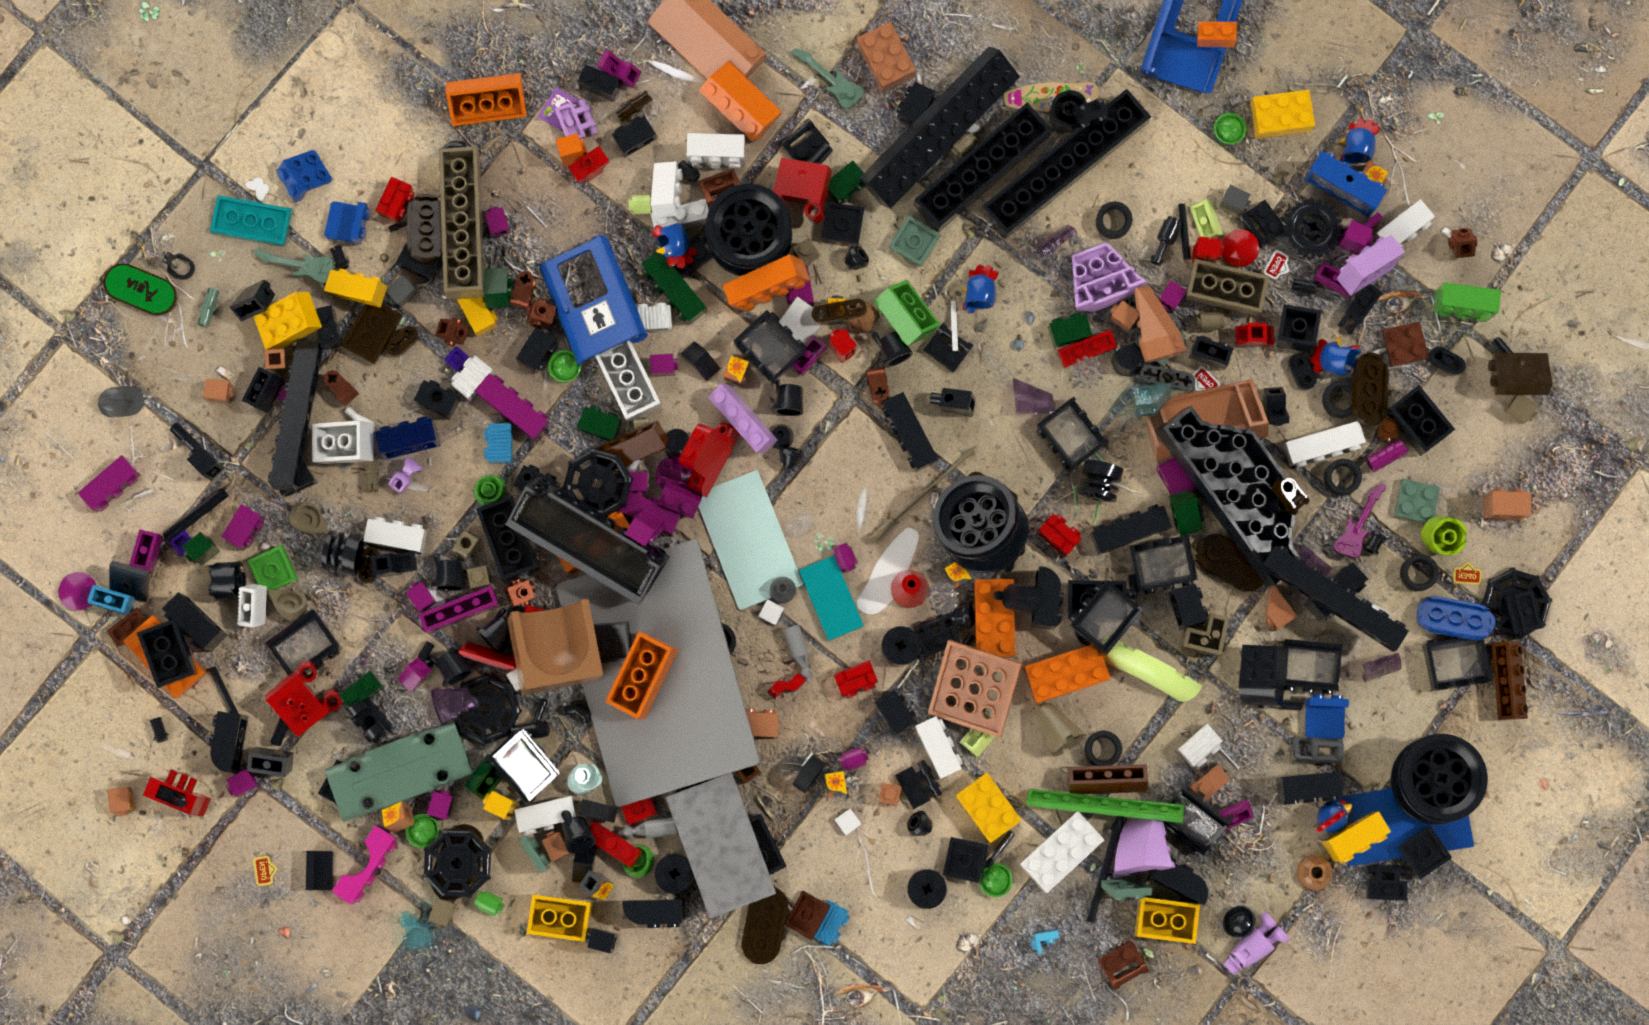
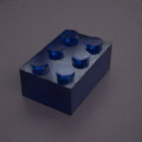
(407, 438)

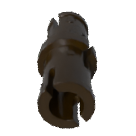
(634, 106)

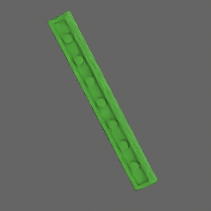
(1105, 805)

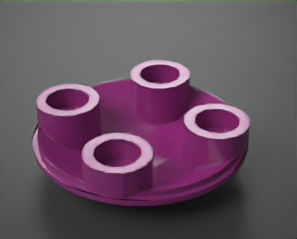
(672, 471)
(75, 590)

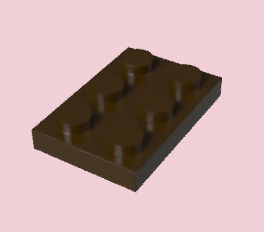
(372, 332)

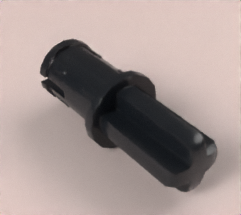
(185, 437)

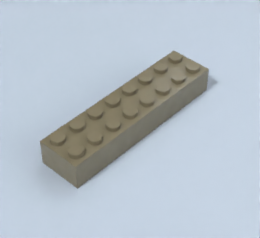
(461, 222)

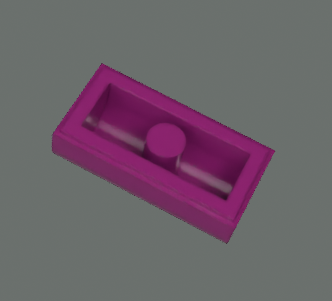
(1328, 276)
(814, 350)
(1241, 811)

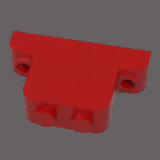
(707, 454)

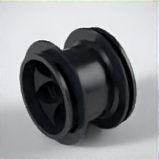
(755, 200)
(966, 504)
(1471, 778)

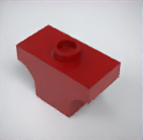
(589, 165)
(1254, 335)

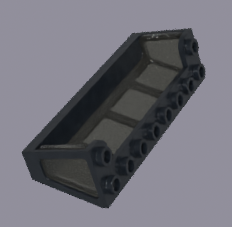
(586, 539)

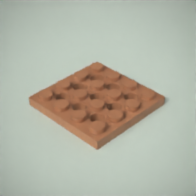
(991, 663)

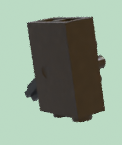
(1519, 371)

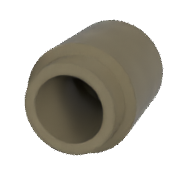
(963, 145)
(1210, 321)

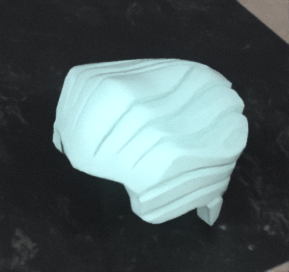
(584, 779)

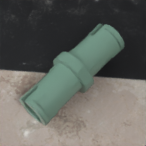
(208, 307)

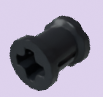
(1374, 542)

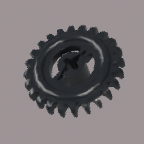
(1328, 237)

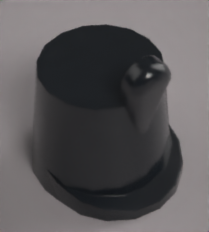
(892, 349)
(1127, 361)
(788, 400)
(676, 442)
(448, 575)
(1019, 598)
(496, 632)
(452, 667)
(576, 833)

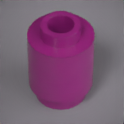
(845, 557)
(853, 759)

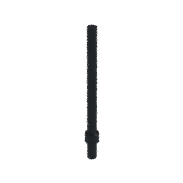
(1116, 829)

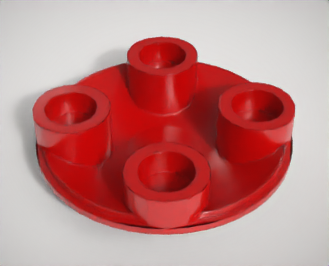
(1240, 248)

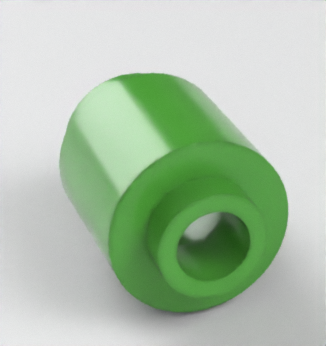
(489, 903)

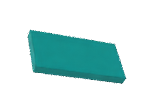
(251, 220)
(831, 598)

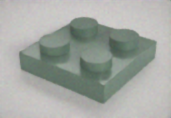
(914, 241)
(1416, 501)
(540, 860)
(1126, 888)

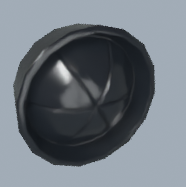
(1239, 922)

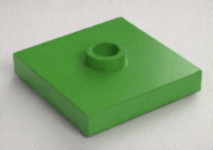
(273, 568)

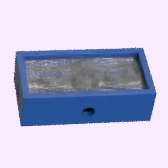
(1345, 184)

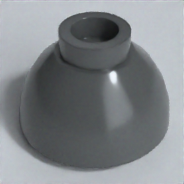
(782, 590)

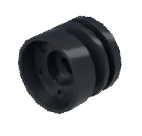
(1100, 481)
(338, 551)

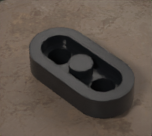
(1447, 360)
(1302, 371)

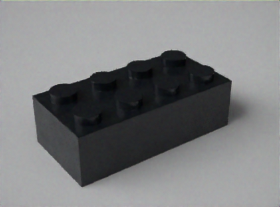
(510, 549)

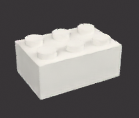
(716, 150)
(342, 442)

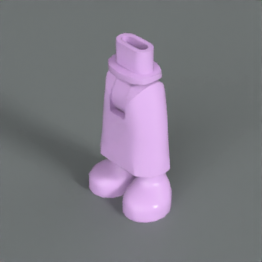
(1256, 945)

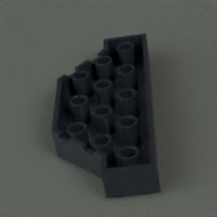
(1235, 481)

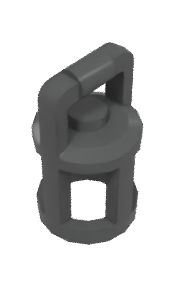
(1312, 750)

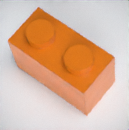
(1216, 34)
(571, 148)

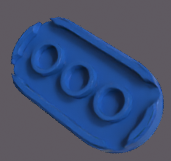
(1455, 618)

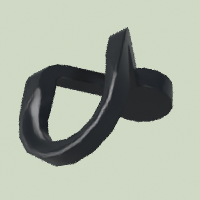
(169, 257)

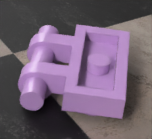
(570, 122)

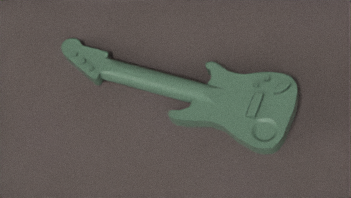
(846, 92)
(316, 268)

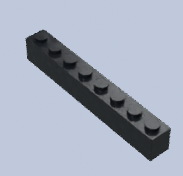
(296, 415)
(1334, 598)

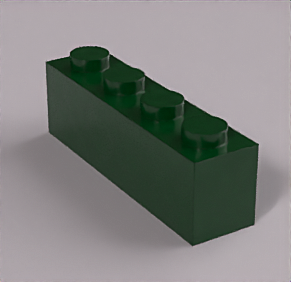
(674, 288)

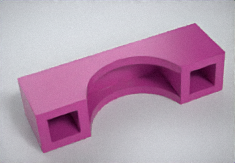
(379, 844)

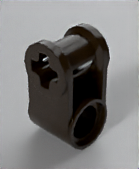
(1293, 498)

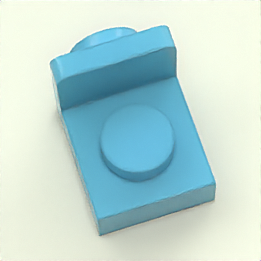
(1046, 936)

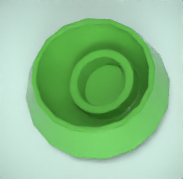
(1230, 128)
(563, 366)
(489, 489)
(423, 831)
(643, 864)
(996, 880)

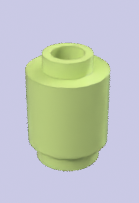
(640, 204)

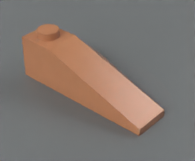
(1159, 334)

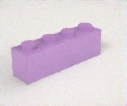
(743, 418)

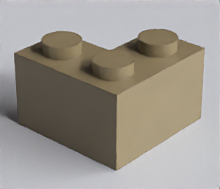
(1207, 641)

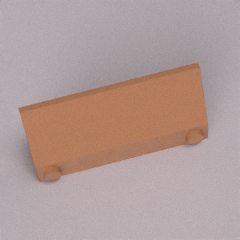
(705, 36)
(1223, 405)

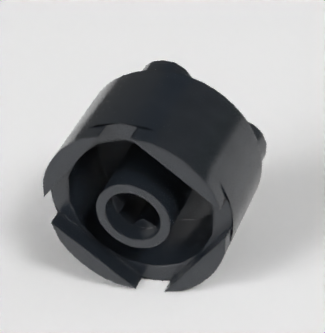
(1057, 112)
(226, 580)
(895, 636)
(921, 879)
(665, 880)

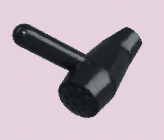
(536, 728)

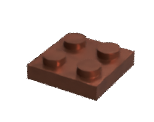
(1405, 344)
(807, 915)

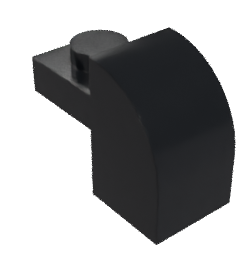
(1275, 406)
(394, 564)

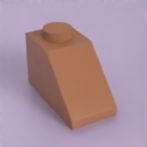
(1277, 610)
(1210, 782)

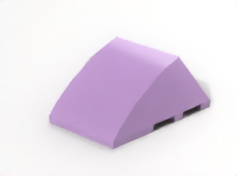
(1102, 278)
(1142, 848)

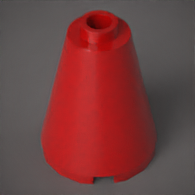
(908, 596)

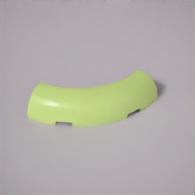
(1153, 672)

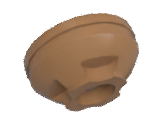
(1304, 872)

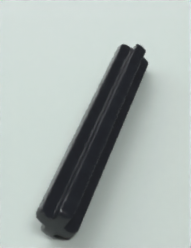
(195, 514)

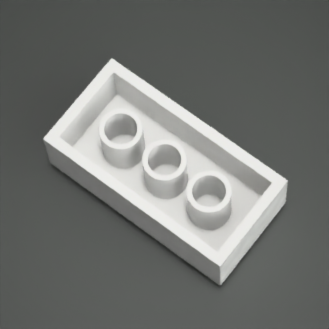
(628, 381)
(1061, 852)

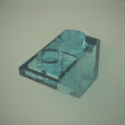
(1151, 398)
(418, 932)

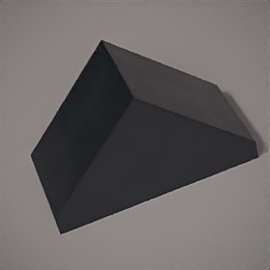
(701, 360)
(582, 863)

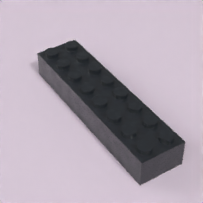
(982, 167)

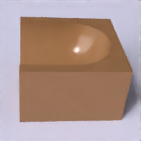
(555, 648)

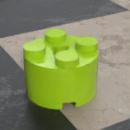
(1444, 535)

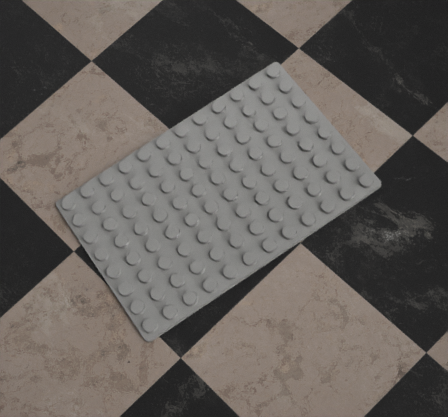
(699, 714)

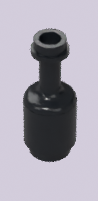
(1167, 236)

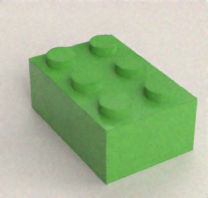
(1466, 301)
(907, 312)

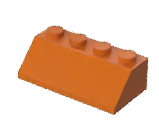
(486, 99)
(740, 101)

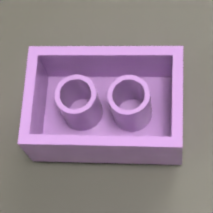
(1370, 264)

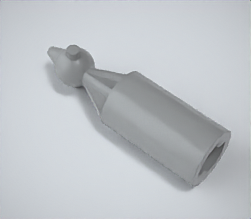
(798, 650)
(651, 829)

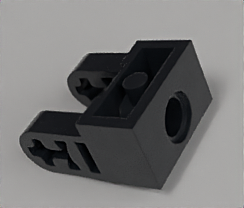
(362, 711)

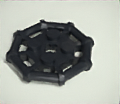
(603, 473)
(1512, 589)
(496, 707)
(465, 855)

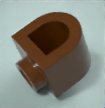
(1388, 430)

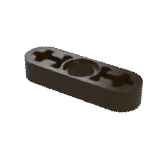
(852, 304)

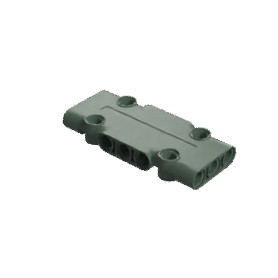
(398, 771)

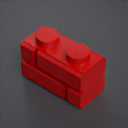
(395, 199)
(1207, 249)
(842, 345)
(1059, 534)
(855, 679)

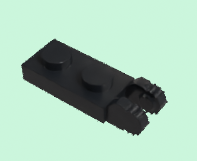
(1361, 306)

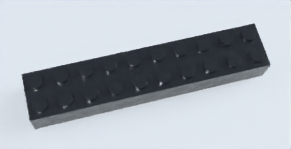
(939, 127)
(1065, 165)

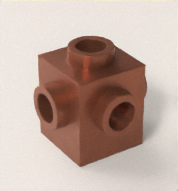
(1463, 243)
(540, 314)
(452, 331)
(513, 592)

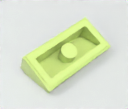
(1206, 219)
(976, 741)

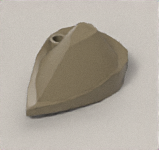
(308, 520)
(288, 603)

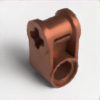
(523, 293)
(878, 383)
(342, 389)

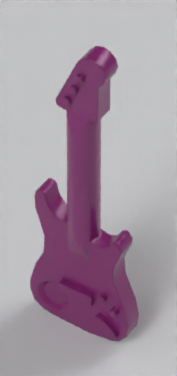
(1351, 541)

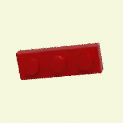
(1089, 347)
(615, 845)

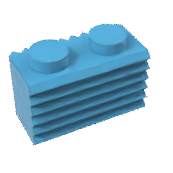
(499, 443)
(111, 600)
(831, 923)

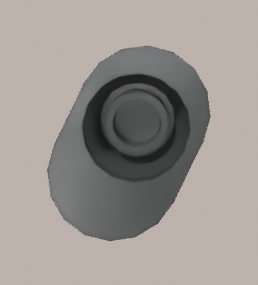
(120, 401)

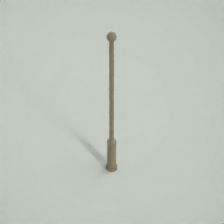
(890, 522)

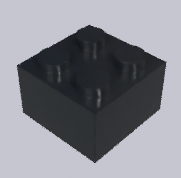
(1298, 328)
(1188, 606)

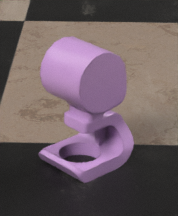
(401, 481)

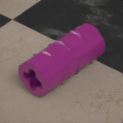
(1386, 455)

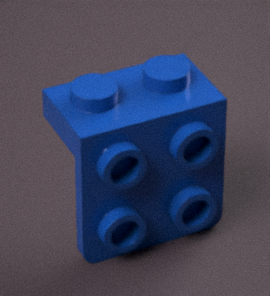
(303, 174)
(347, 222)
(1325, 716)

